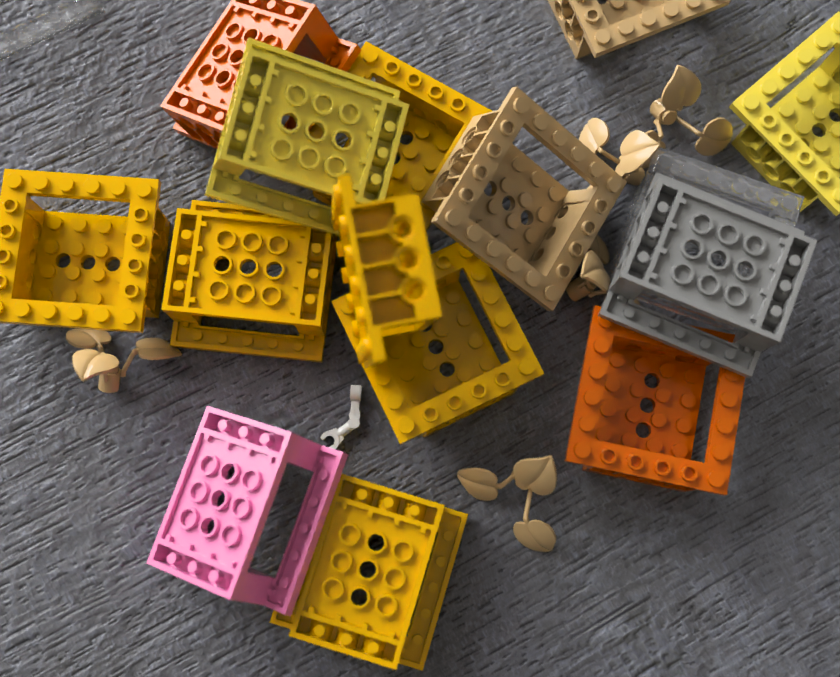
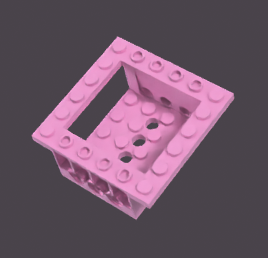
(223, 557)

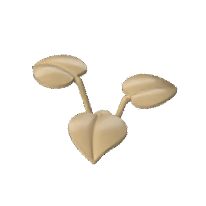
(682, 91)
(635, 149)
(592, 273)
(92, 363)
(530, 474)

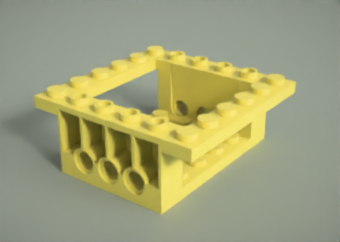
(781, 137)
(253, 138)

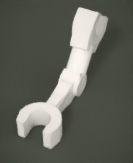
(352, 424)

